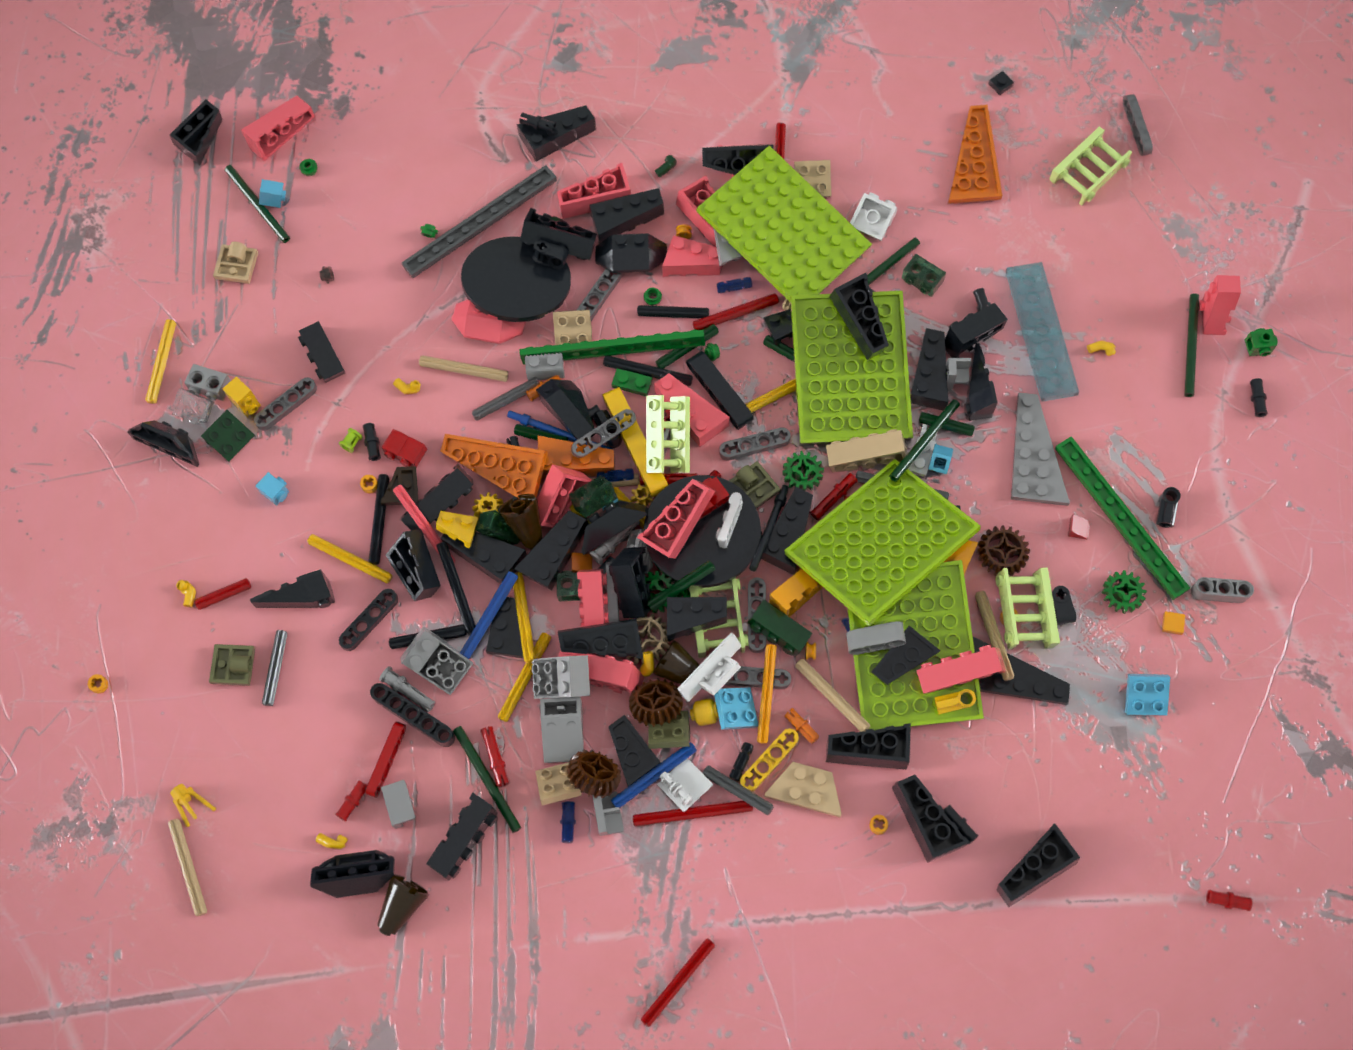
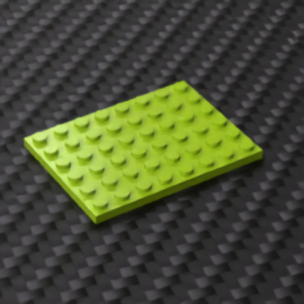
(783, 226)
(836, 385)
(882, 542)
(941, 615)

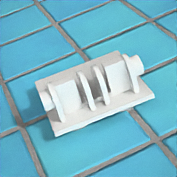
(684, 784)

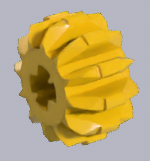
(484, 502)

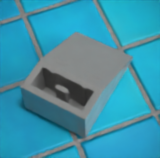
(436, 660)
(561, 677)
(561, 728)

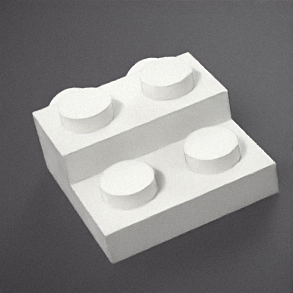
(873, 215)

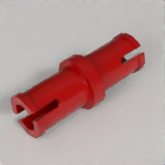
(351, 801)
(1229, 900)

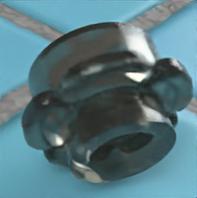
(326, 274)

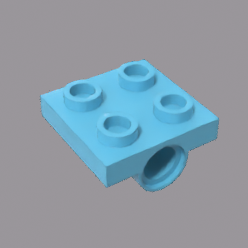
(1147, 694)
(736, 708)

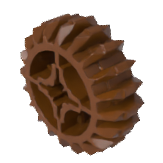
(1019, 548)
(655, 702)
(593, 773)

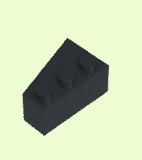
(321, 352)
(414, 565)
(630, 583)
(694, 614)

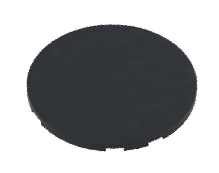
(509, 284)
(702, 542)

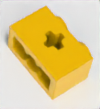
(241, 397)

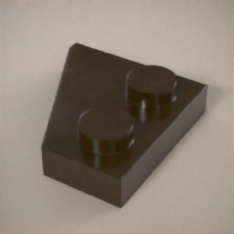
(408, 479)

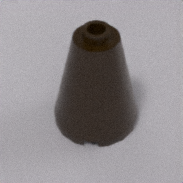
(523, 519)
(676, 664)
(400, 904)

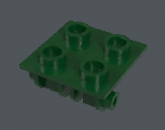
(227, 435)

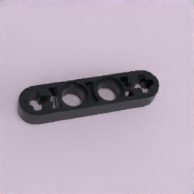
(371, 621)

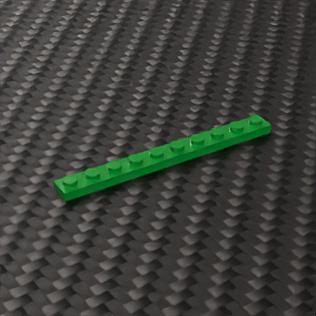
(620, 345)
(1122, 518)

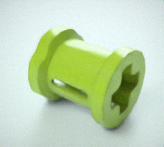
(350, 440)

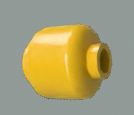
(704, 712)

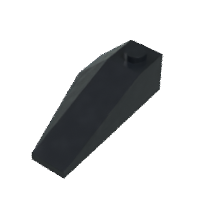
(731, 158)
(981, 393)
(309, 591)

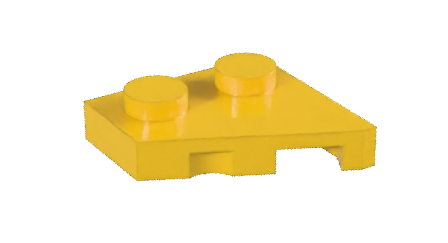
(457, 526)

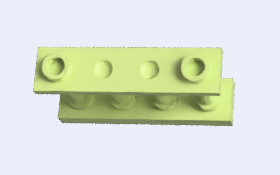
(1084, 150)
(679, 434)
(1045, 604)
(703, 644)

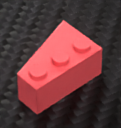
(690, 257)
(1218, 303)
(554, 495)

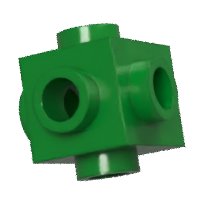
(1261, 342)

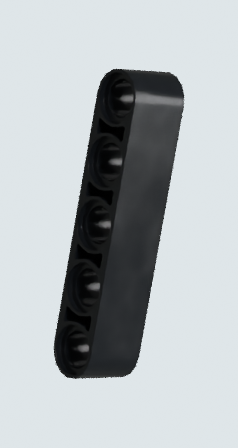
(719, 390)
(405, 708)

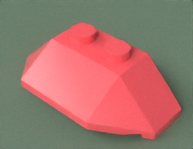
(484, 327)

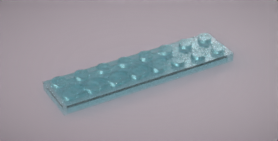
(1042, 332)

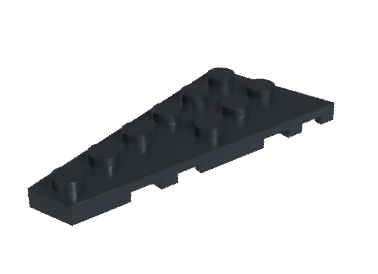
(1027, 682)

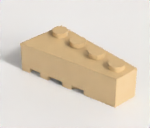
(866, 451)

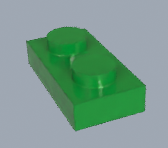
(632, 382)

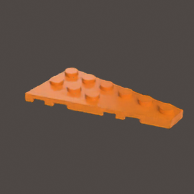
(977, 167)
(505, 465)

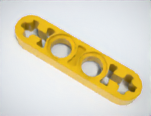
(769, 760)

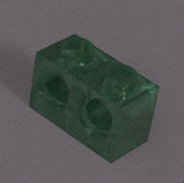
(926, 271)
(593, 496)
(494, 526)
(571, 593)

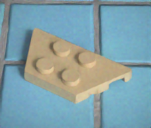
(806, 788)

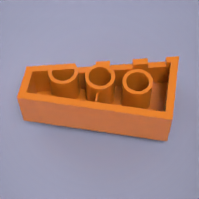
(560, 454)

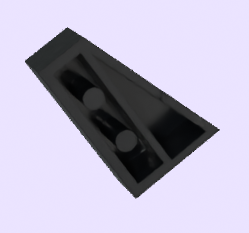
(197, 131)
(973, 329)

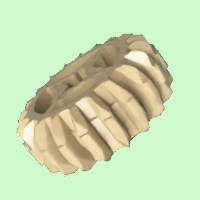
(652, 641)

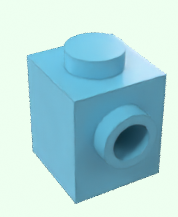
(271, 193)
(940, 459)
(273, 488)

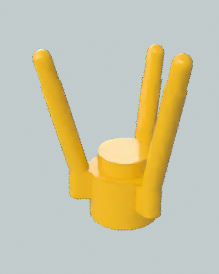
(182, 796)

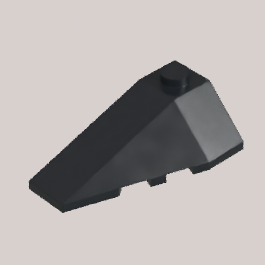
(567, 405)

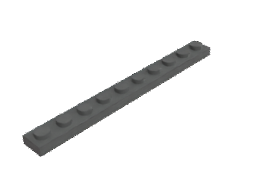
(479, 221)

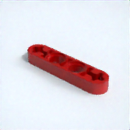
(386, 759)

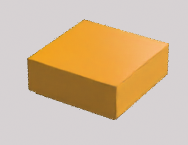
(1173, 623)

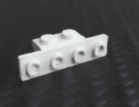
(714, 670)

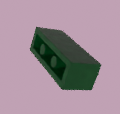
(779, 628)

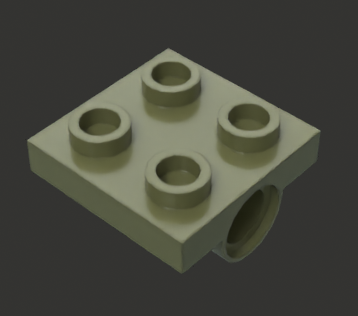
(756, 483)
(232, 665)
(670, 735)

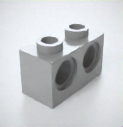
(209, 380)

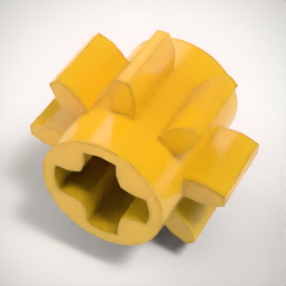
(640, 491)

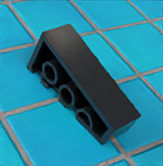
(569, 127)
(441, 496)
(553, 551)
(871, 747)
(927, 819)
(1040, 865)

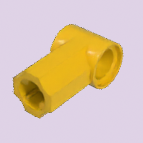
(953, 702)

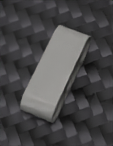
(1230, 586)
(875, 638)

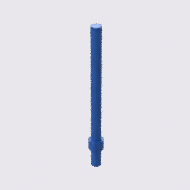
(526, 420)

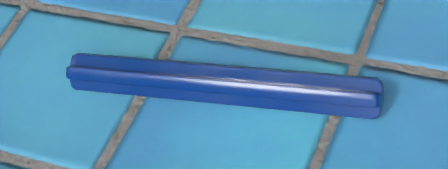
(489, 614)
(653, 775)

